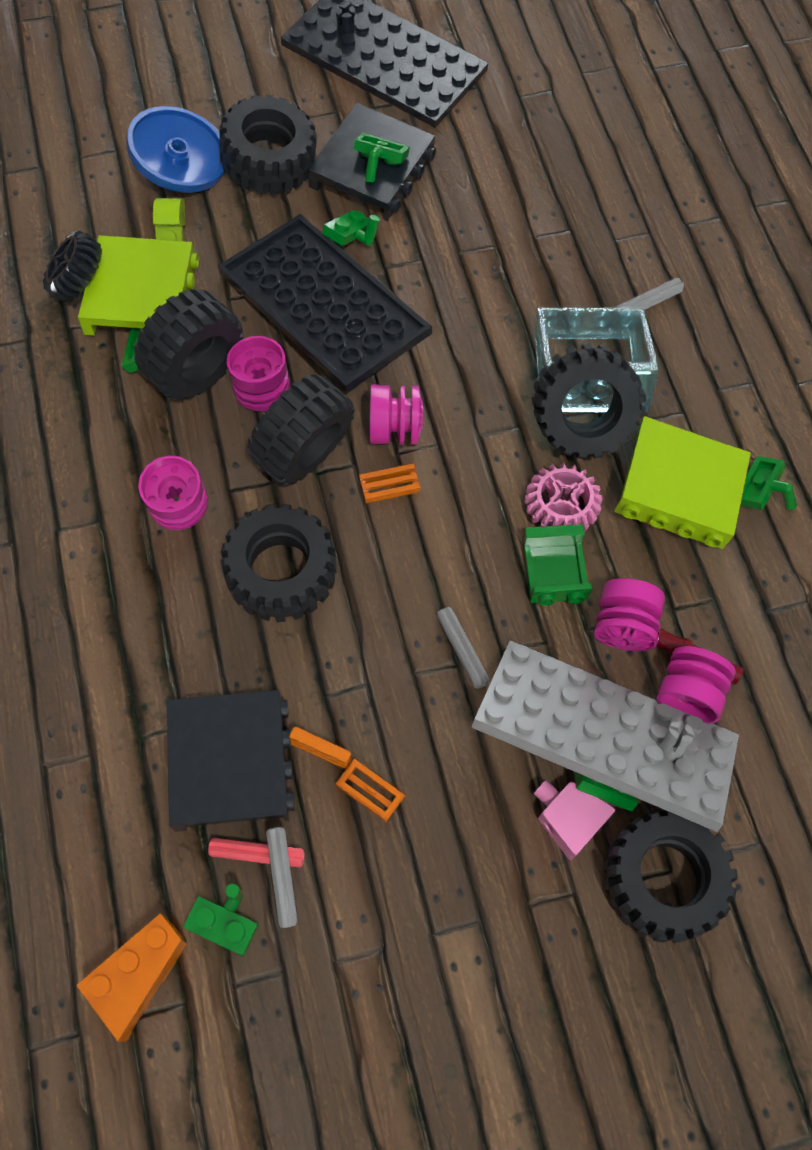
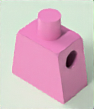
(571, 816)

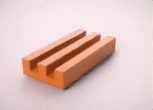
(389, 478)
(320, 748)
(392, 806)

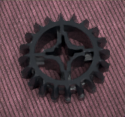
(72, 266)

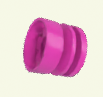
(257, 372)
(395, 414)
(168, 479)
(629, 614)
(697, 683)

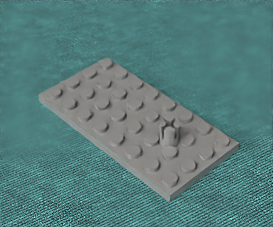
(610, 734)

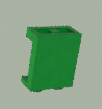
(555, 564)

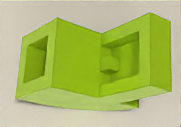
(169, 218)

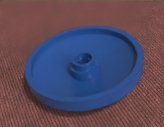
(175, 149)

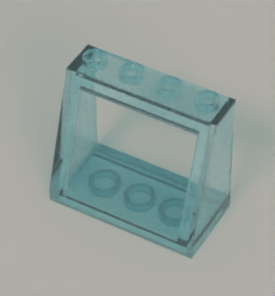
(598, 323)

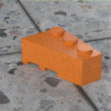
(131, 976)

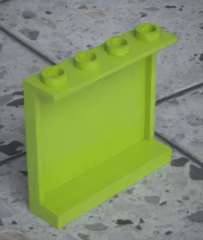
(135, 280)
(684, 483)

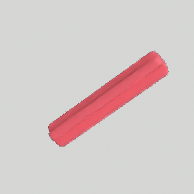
(250, 851)

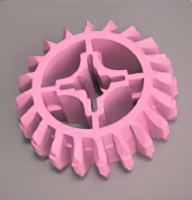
(561, 485)

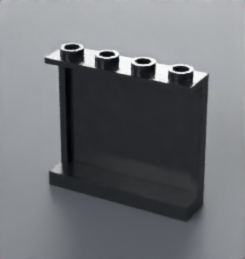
(346, 168)
(228, 759)

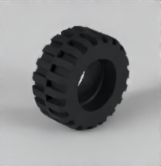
(272, 121)
(187, 344)
(300, 429)
(607, 430)
(274, 528)
(709, 863)

